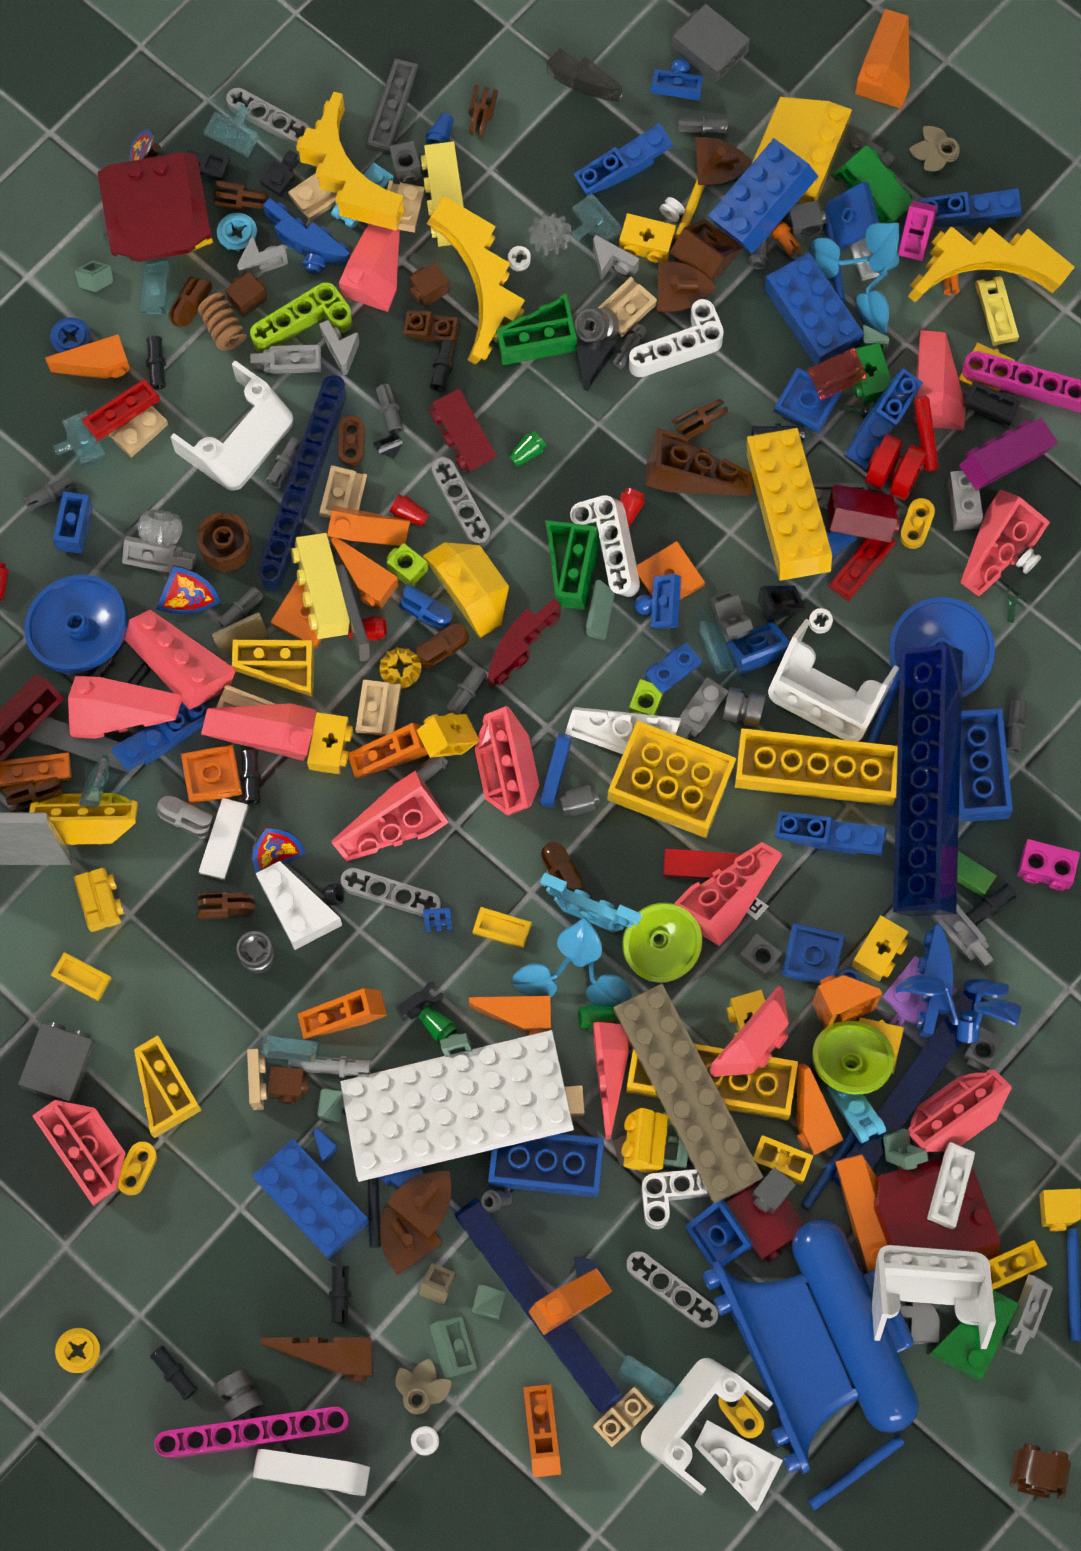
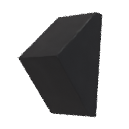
(592, 359)
(779, 602)

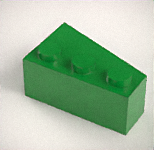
(888, 195)
(538, 335)
(573, 561)
(962, 1346)

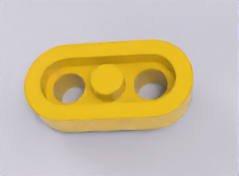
(917, 525)
(134, 1168)
(743, 1411)

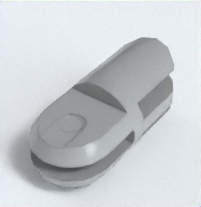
(184, 816)

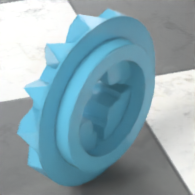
(239, 222)

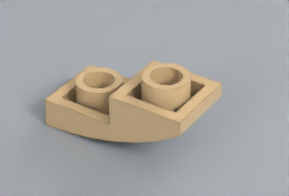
(624, 1416)

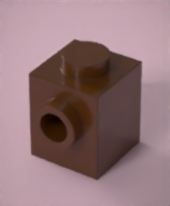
(428, 284)
(246, 293)
(287, 1084)

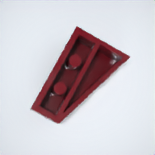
(461, 431)

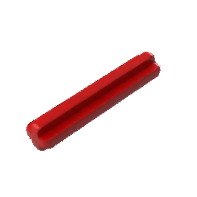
(926, 432)

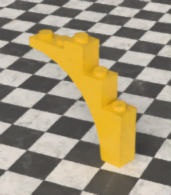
(356, 195)
(470, 237)
(1023, 256)

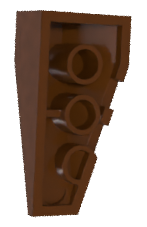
(684, 468)
(345, 1356)

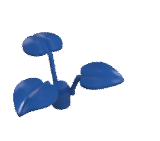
(969, 1020)

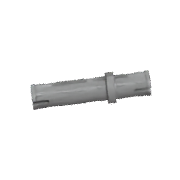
(335, 1066)

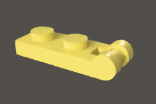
(997, 311)

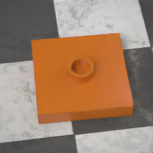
(667, 562)
(293, 616)
(211, 774)

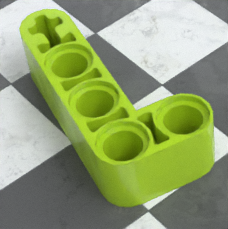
(300, 322)

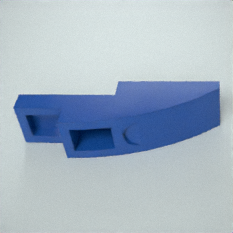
(624, 162)
(975, 210)
(303, 239)
(882, 417)
(159, 738)
(830, 835)
(936, 964)

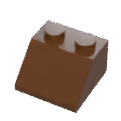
(705, 249)

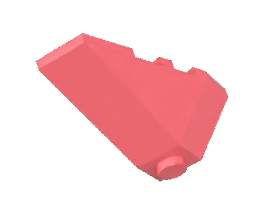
(373, 268)
(939, 381)
(1004, 534)
(110, 705)
(270, 728)
(398, 815)
(727, 896)
(611, 1060)

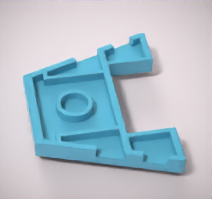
(597, 913)

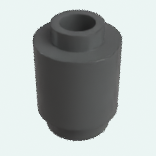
(579, 800)

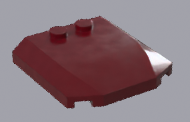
(154, 206)
(904, 1207)

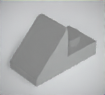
(610, 255)
(258, 263)
(341, 349)

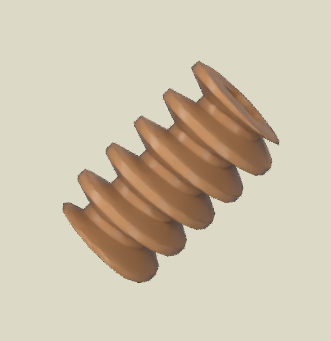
(220, 322)

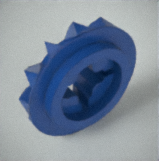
(69, 326)

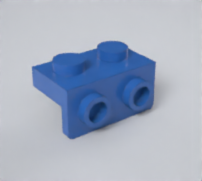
(673, 668)

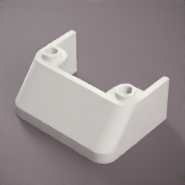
(249, 444)
(822, 698)
(934, 1278)
(663, 1432)

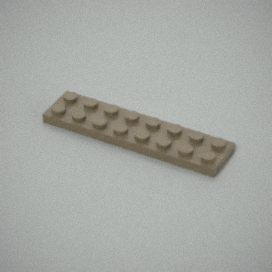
(688, 1093)

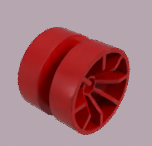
(889, 464)

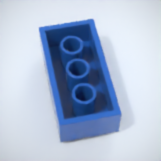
(763, 195)
(813, 309)
(983, 767)
(550, 1165)
(310, 1199)

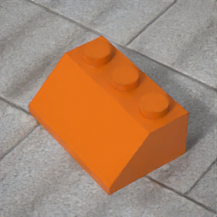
(844, 999)

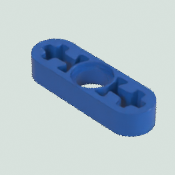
(555, 770)

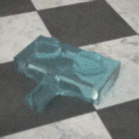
(232, 132)
(595, 220)
(80, 441)

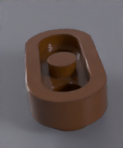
(351, 442)

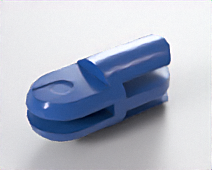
(425, 608)

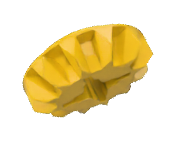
(392, 675)
(64, 1350)

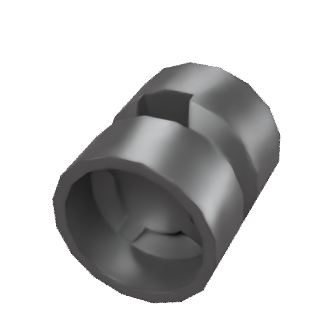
(596, 324)
(744, 707)
(255, 952)
(238, 1394)

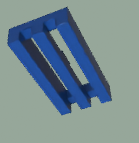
(438, 922)

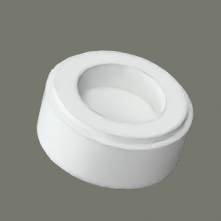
(425, 1440)

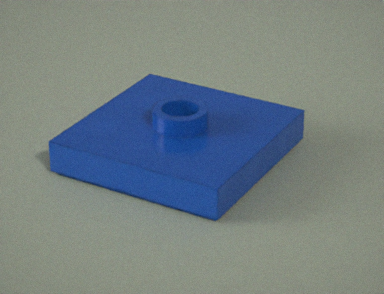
(852, 215)
(802, 403)
(812, 954)

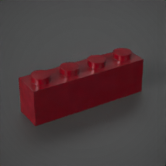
(26, 712)

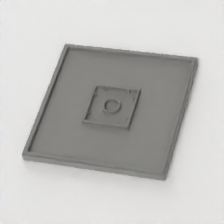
(31, 840)

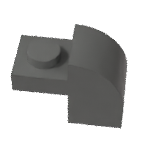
(730, 616)

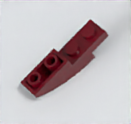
(513, 647)

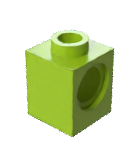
(407, 575)
(647, 691)

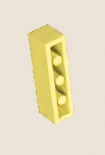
(442, 179)
(321, 586)

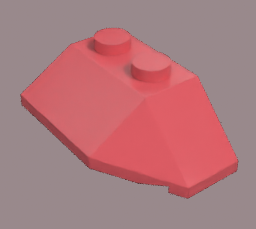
(506, 762)
(756, 1039)
(959, 1110)
(83, 1146)

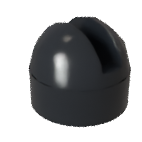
(333, 894)

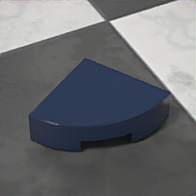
(584, 1266)

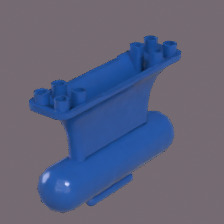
(820, 1341)

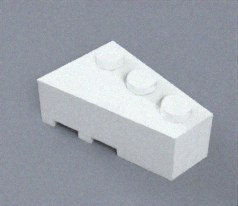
(296, 906)

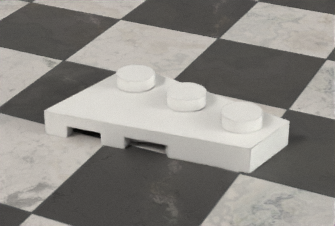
(739, 1461)

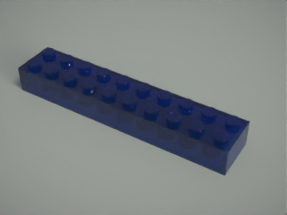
(928, 781)

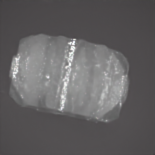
(546, 225)
(160, 527)

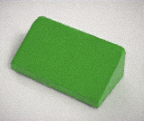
(973, 875)

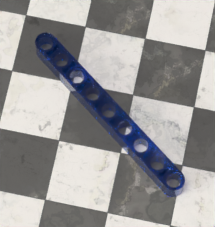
(302, 493)
(914, 1083)
(527, 1291)

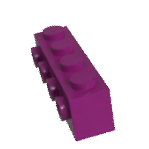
(1007, 453)

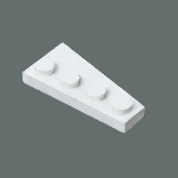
(613, 728)

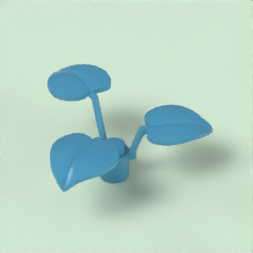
(883, 242)
(582, 947)

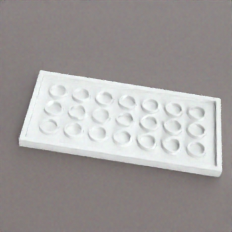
(456, 1106)

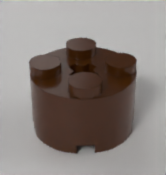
(234, 532)
(1040, 1472)

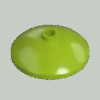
(674, 952)
(857, 1046)

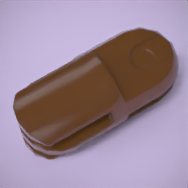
(480, 111)
(239, 196)
(188, 301)
(700, 418)
(442, 645)
(31, 792)
(560, 865)
(224, 905)

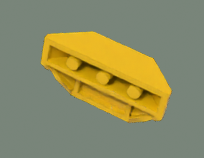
(471, 583)
(86, 823)

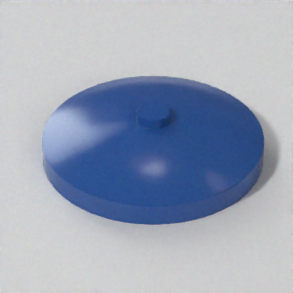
(950, 623)
(76, 624)

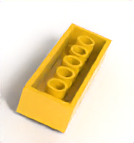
(789, 504)
(817, 767)
(761, 1093)

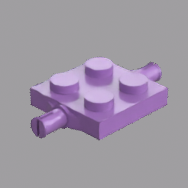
(905, 1004)

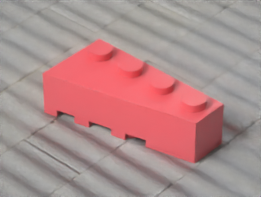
(178, 659)

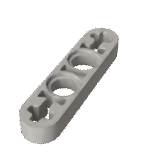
(266, 121)
(461, 501)
(389, 895)
(669, 1293)

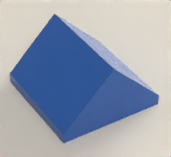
(758, 649)
(719, 1234)

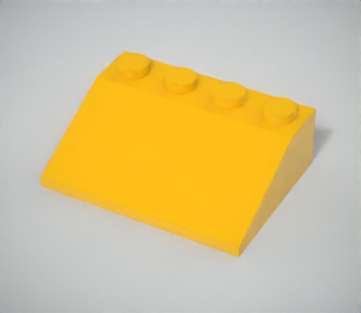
(812, 132)
(671, 779)

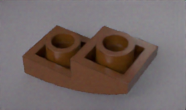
(430, 328)

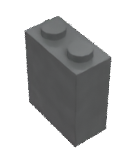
(710, 43)
(57, 1063)

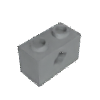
(964, 502)

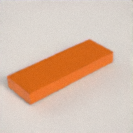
(35, 768)

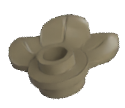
(932, 149)
(424, 1383)

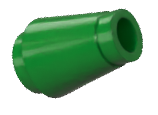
(528, 448)
(594, 1013)
(437, 1024)

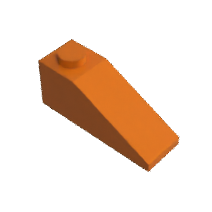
(97, 359)
(367, 527)
(370, 580)
(388, 751)
(342, 1013)
(522, 1013)
(813, 1116)
(569, 1300)
(542, 1430)

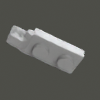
(288, 359)
(155, 557)
(701, 709)
(965, 936)
(1027, 1314)

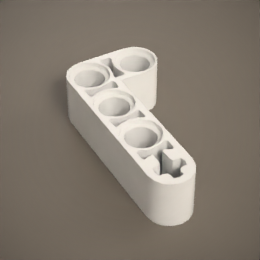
(673, 343)
(611, 548)
(669, 1193)
(311, 1471)

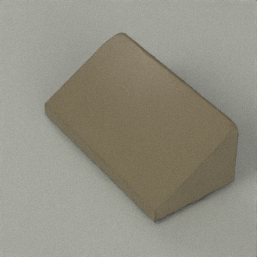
(246, 629)

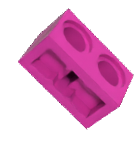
(917, 230)
(1049, 857)

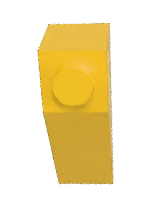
(1060, 1208)
(1015, 1264)

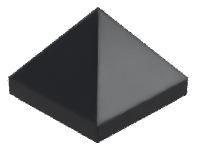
(389, 445)

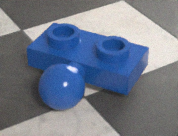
(677, 81)
(663, 604)

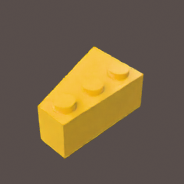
(277, 662)
(163, 1087)

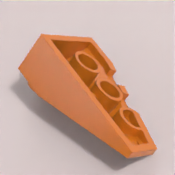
(886, 65)
(859, 1193)

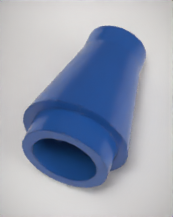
(441, 130)

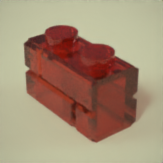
(837, 373)

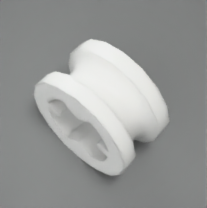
(672, 209)
(514, 252)
(1028, 560)
(825, 613)

